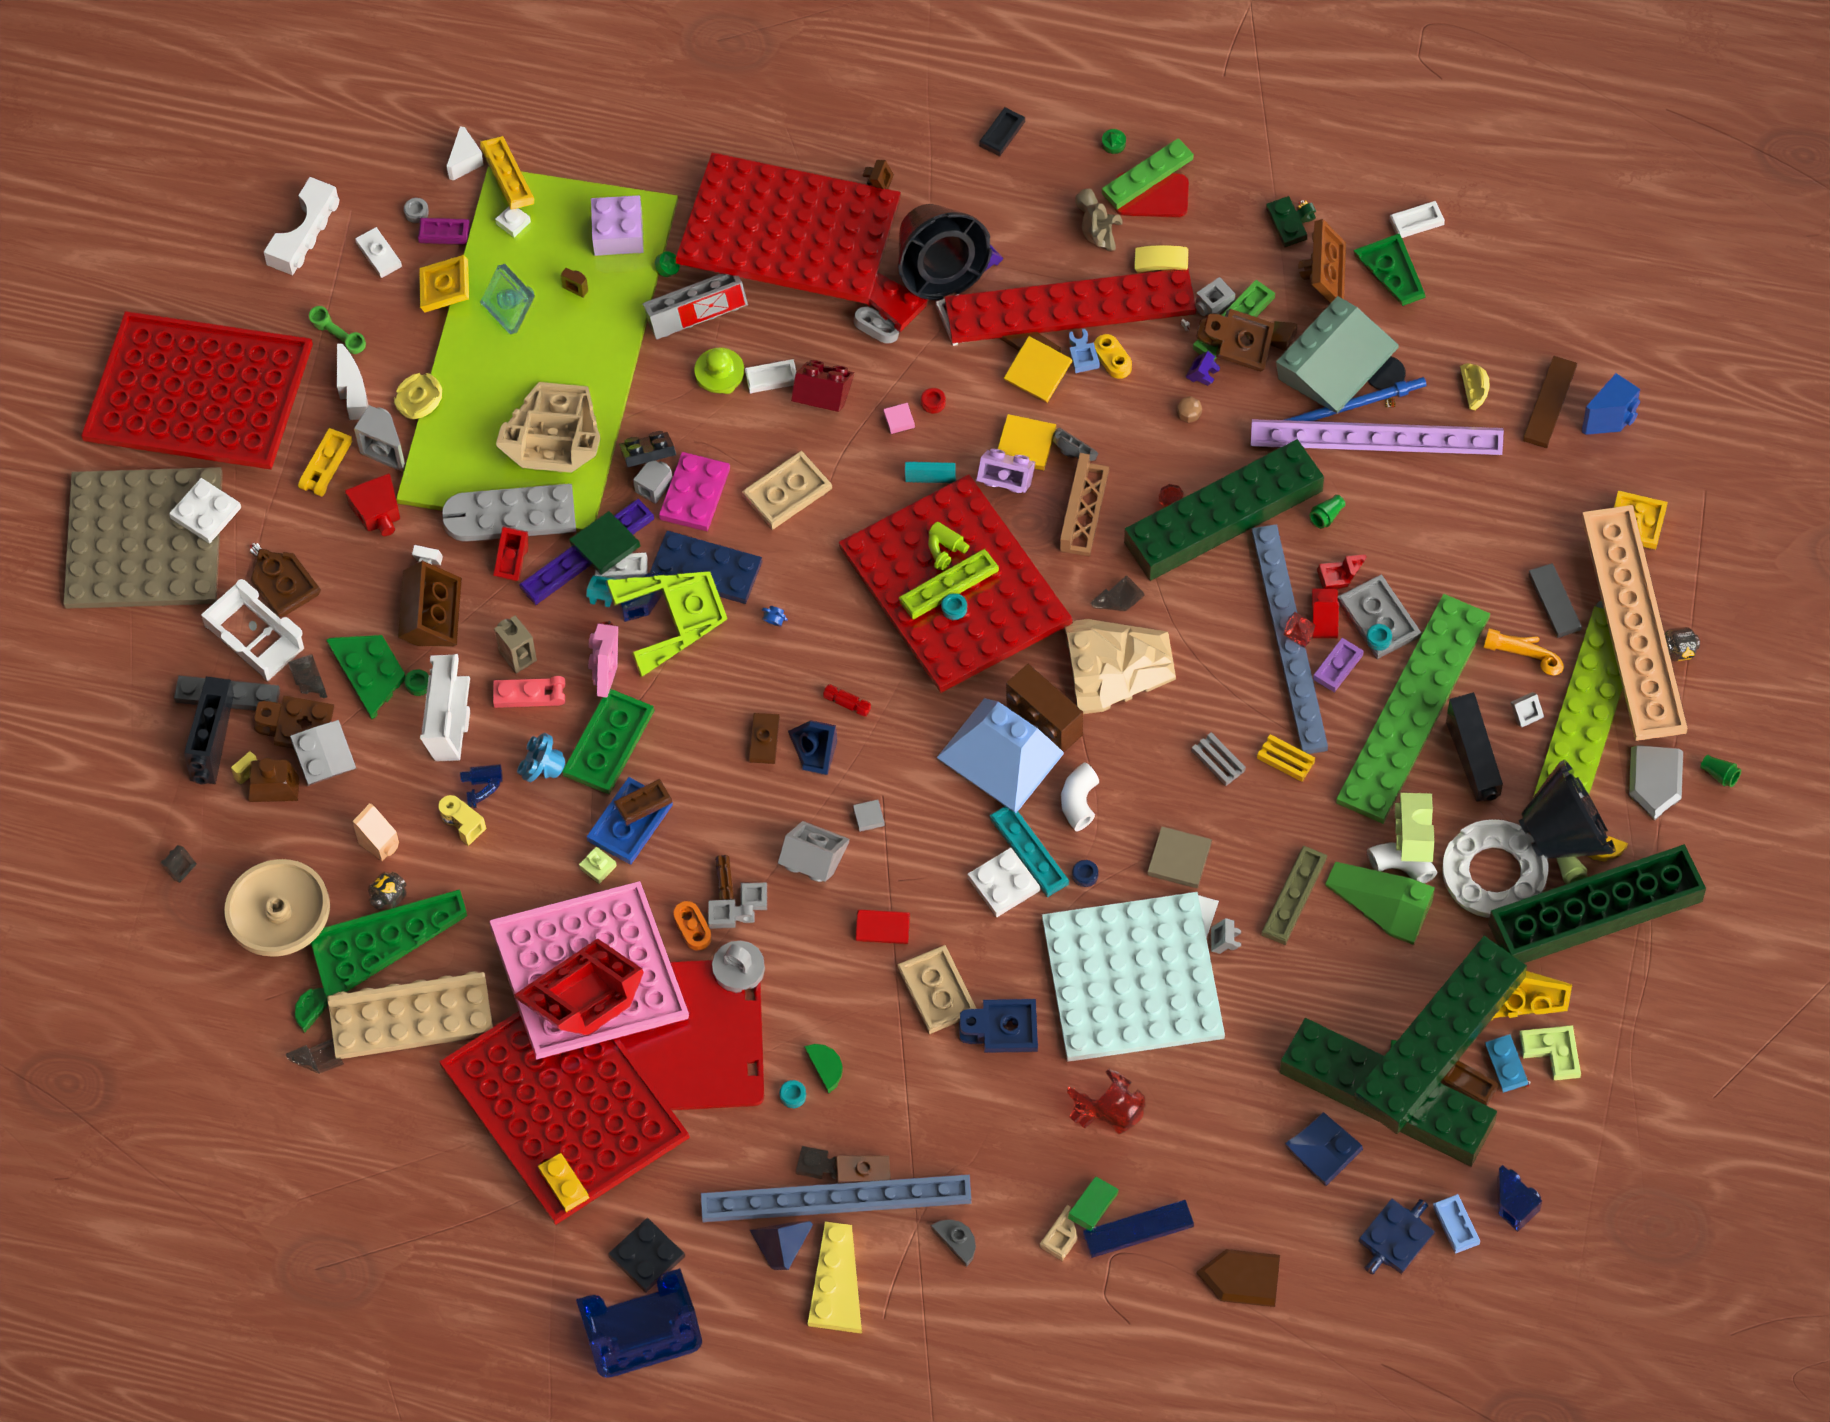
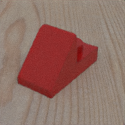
(511, 553)
(1325, 613)

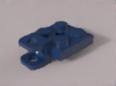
(987, 1024)

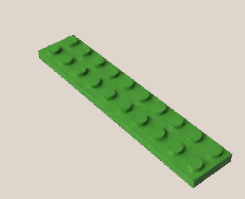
(1413, 708)

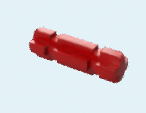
(847, 700)

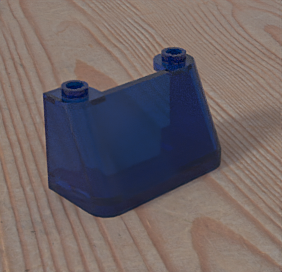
(641, 1329)

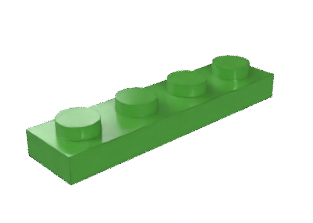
(1147, 173)
(1251, 302)

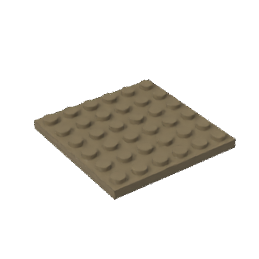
(129, 548)

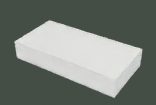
(1417, 219)
(771, 376)

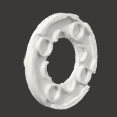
(1487, 835)

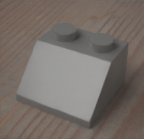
(379, 438)
(322, 752)
(812, 851)

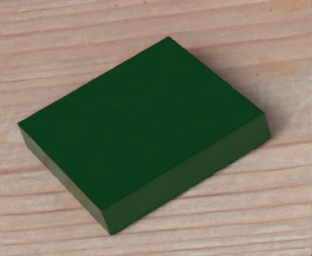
(605, 542)

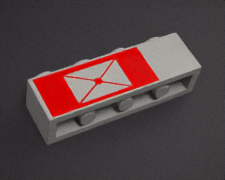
(694, 304)

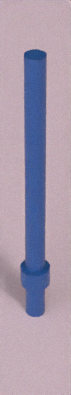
(1399, 389)

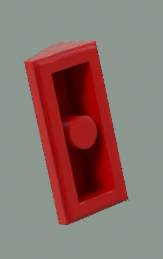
(883, 926)

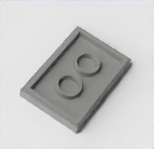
(1377, 604)

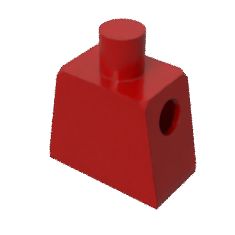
(375, 504)

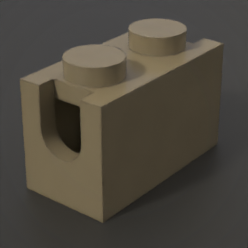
(515, 640)

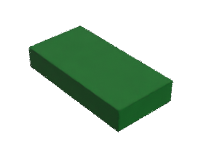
(1093, 1203)

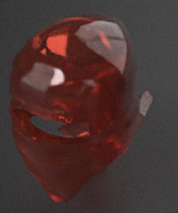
(1115, 1106)

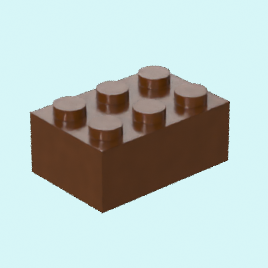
(1044, 707)

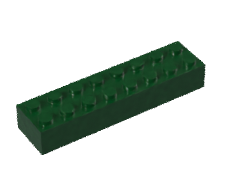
(1223, 509)
(1598, 905)
(1440, 1035)
(1340, 1065)

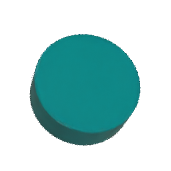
(954, 606)
(1379, 637)
(792, 1094)

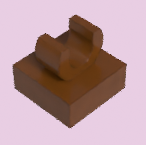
(880, 175)

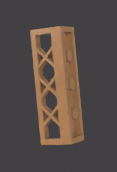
(1076, 501)

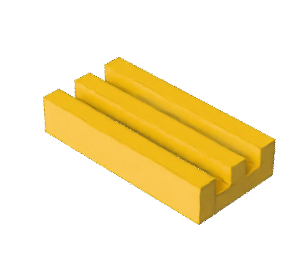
(1289, 770)

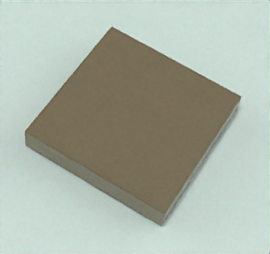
(1179, 857)

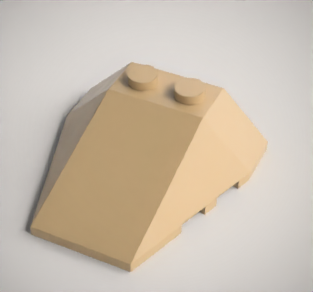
(552, 429)

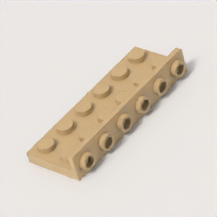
(409, 1015)

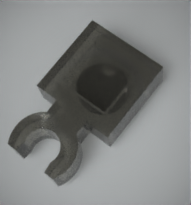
(814, 1163)

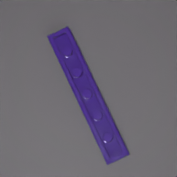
(572, 563)

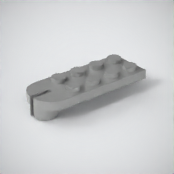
(530, 509)

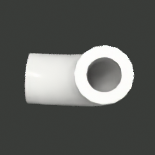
(1074, 796)
(1387, 857)

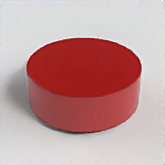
(933, 400)

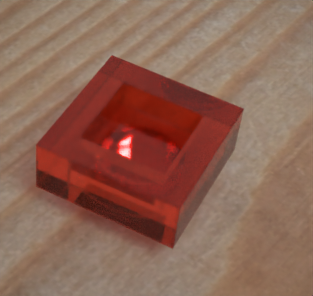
(1299, 629)

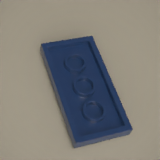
(730, 568)

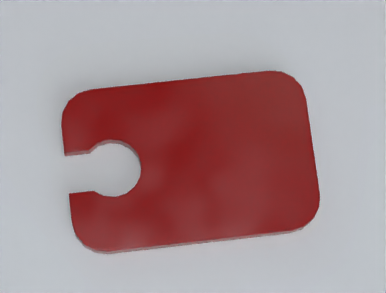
(1163, 199)

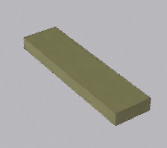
(1294, 895)

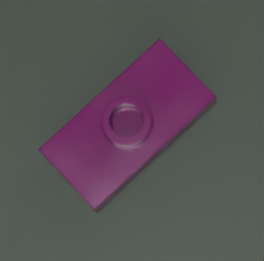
(443, 231)

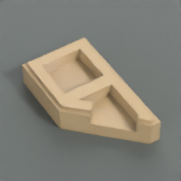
(1061, 1236)

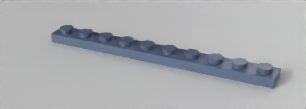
(1292, 655)
(836, 1198)

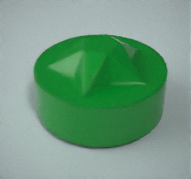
(1113, 141)
(666, 264)

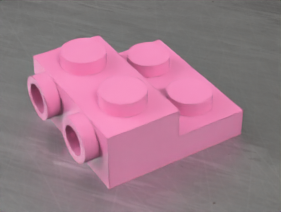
(604, 657)

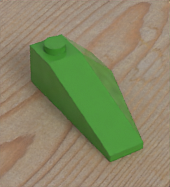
(1386, 898)

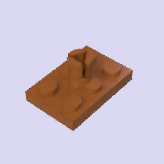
(1327, 262)

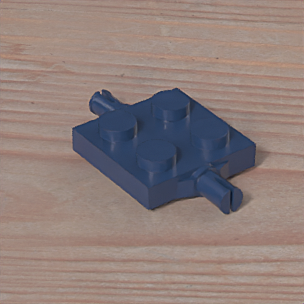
(1396, 1236)

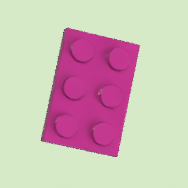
(694, 491)

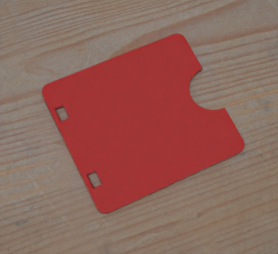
(707, 1055)

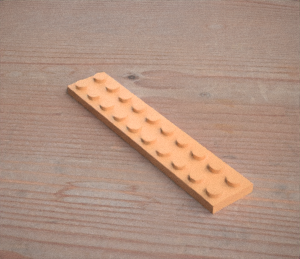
(1634, 623)

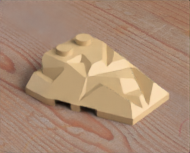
(1116, 662)

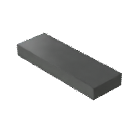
(1555, 600)

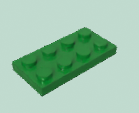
(608, 741)

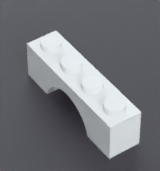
(289, 249)

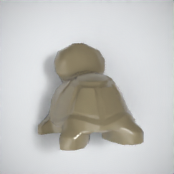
(1096, 221)

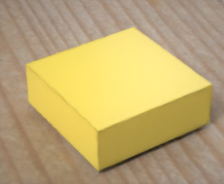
(242, 768)

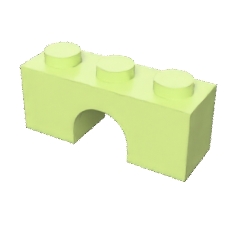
(1415, 827)

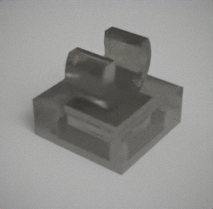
(178, 863)

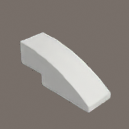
(350, 384)

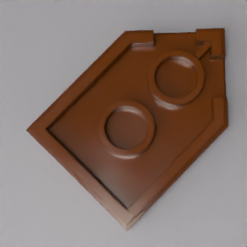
(283, 581)
(1243, 1277)

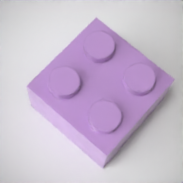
(617, 225)

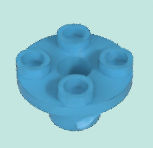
(541, 759)

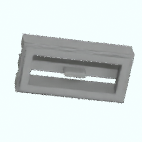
(1205, 744)

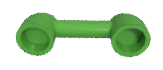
(322, 321)

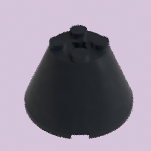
(1565, 818)

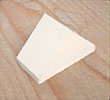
(464, 155)

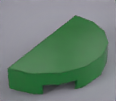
(310, 1007)
(826, 1063)

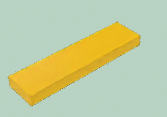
(507, 172)

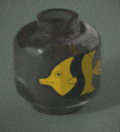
(1681, 643)
(387, 891)

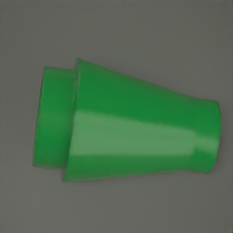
(1325, 512)
(1723, 771)

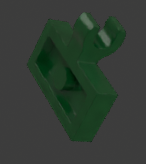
(1289, 221)

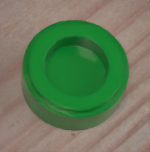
(417, 682)

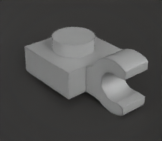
(725, 914)

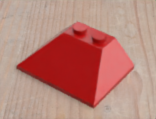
(584, 989)

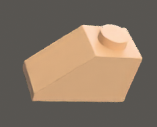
(375, 833)

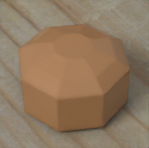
(1189, 409)

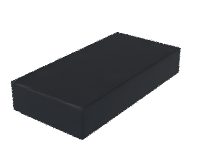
(1002, 131)

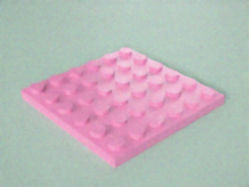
(548, 935)

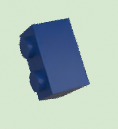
(1612, 407)

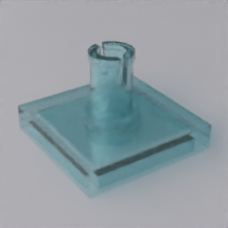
(507, 298)

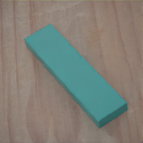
(1029, 850)

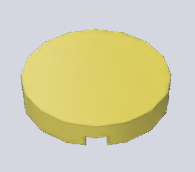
(418, 395)

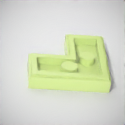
(1553, 1042)

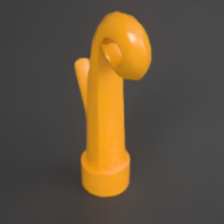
(1525, 647)

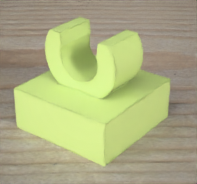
(597, 865)

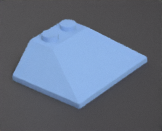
(1001, 754)

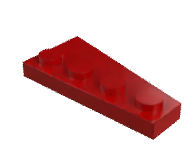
(895, 302)

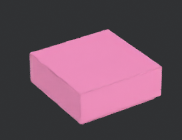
(899, 418)

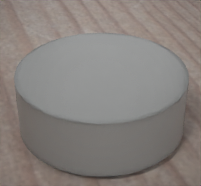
(415, 209)

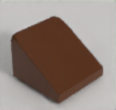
(1283, 334)

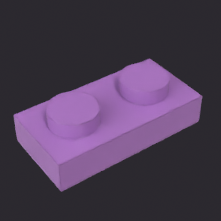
(1338, 665)

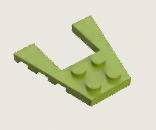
(692, 605)

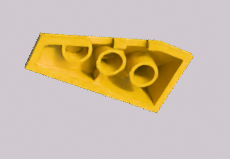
(1538, 996)

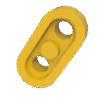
(1111, 354)

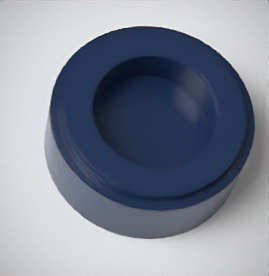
(1085, 873)

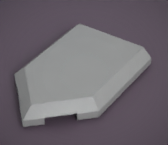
(1656, 778)

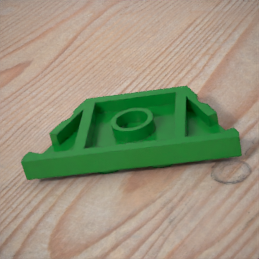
(369, 668)

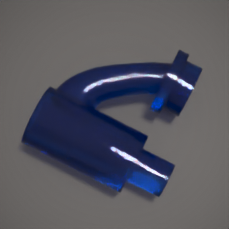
(477, 775)

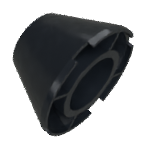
(952, 261)

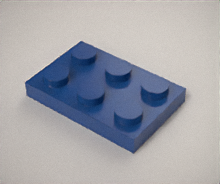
(621, 840)

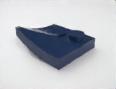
(1324, 1148)

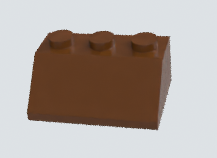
(429, 606)

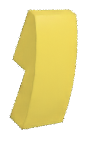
(1160, 258)

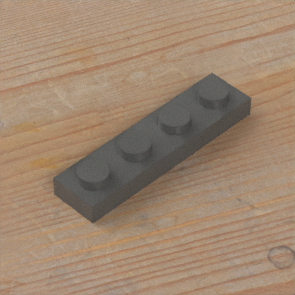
(245, 697)

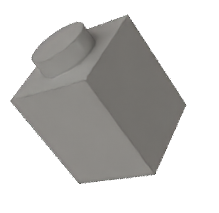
(653, 480)

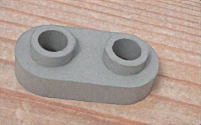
(873, 324)

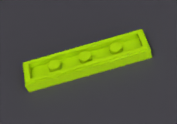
(949, 582)

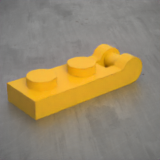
(325, 461)

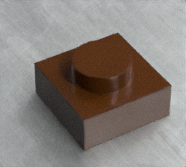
(574, 282)

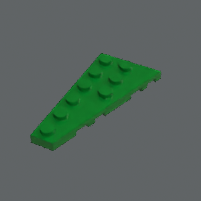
(366, 945)

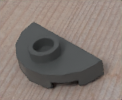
(1072, 446)
(957, 1238)

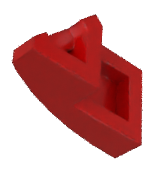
(1340, 574)

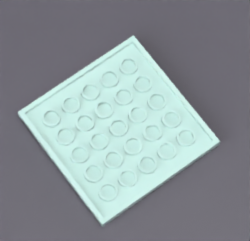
(1133, 976)

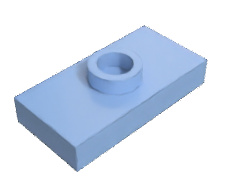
(1456, 1223)

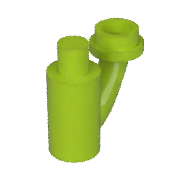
(941, 534)

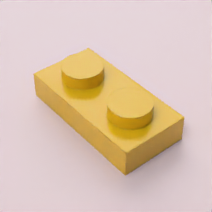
(563, 1182)

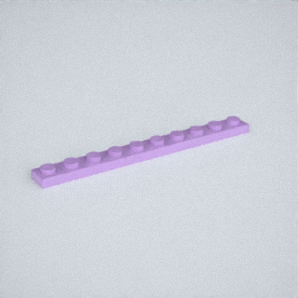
(1378, 436)

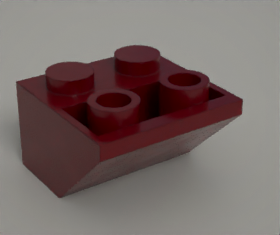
(822, 385)

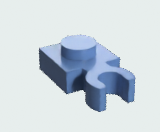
(1083, 354)

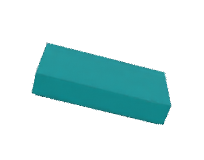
(930, 472)

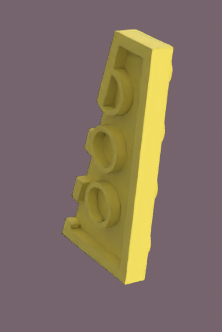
(835, 1287)

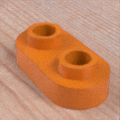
(693, 927)

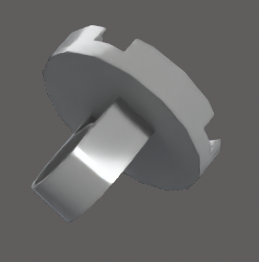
(738, 966)

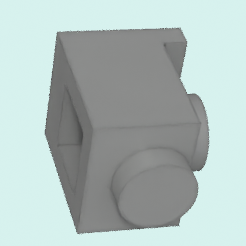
(1214, 298)

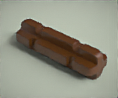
(724, 877)

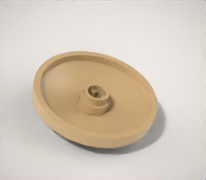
(277, 907)

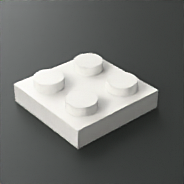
(205, 510)
(1003, 882)

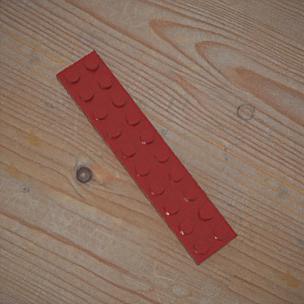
(1070, 305)

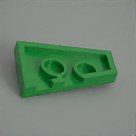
(1393, 268)

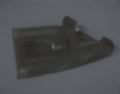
(1120, 597)
(307, 675)
(318, 1058)

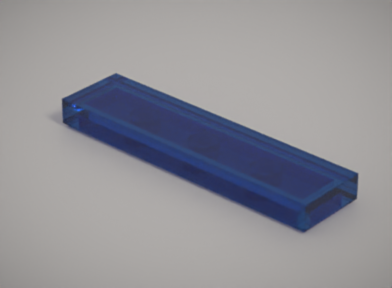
(1138, 1228)

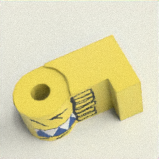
(463, 817)

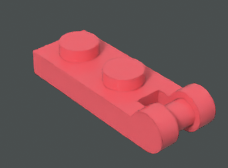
(528, 692)

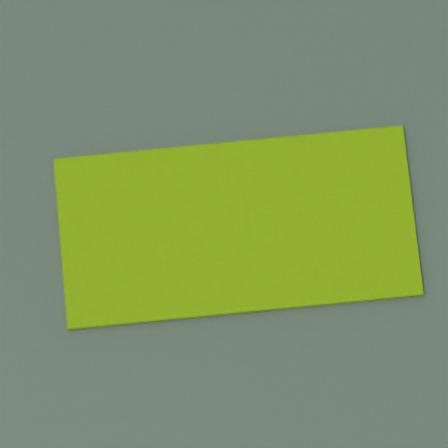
(559, 342)

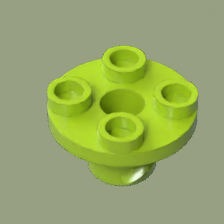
(719, 370)

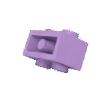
(1006, 470)

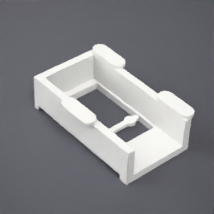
(276, 655)
(445, 709)

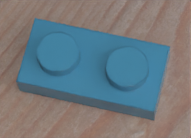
(1506, 1063)

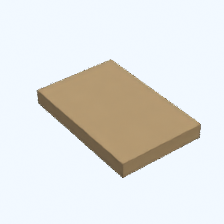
(786, 490)
(936, 988)

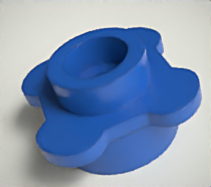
(774, 616)

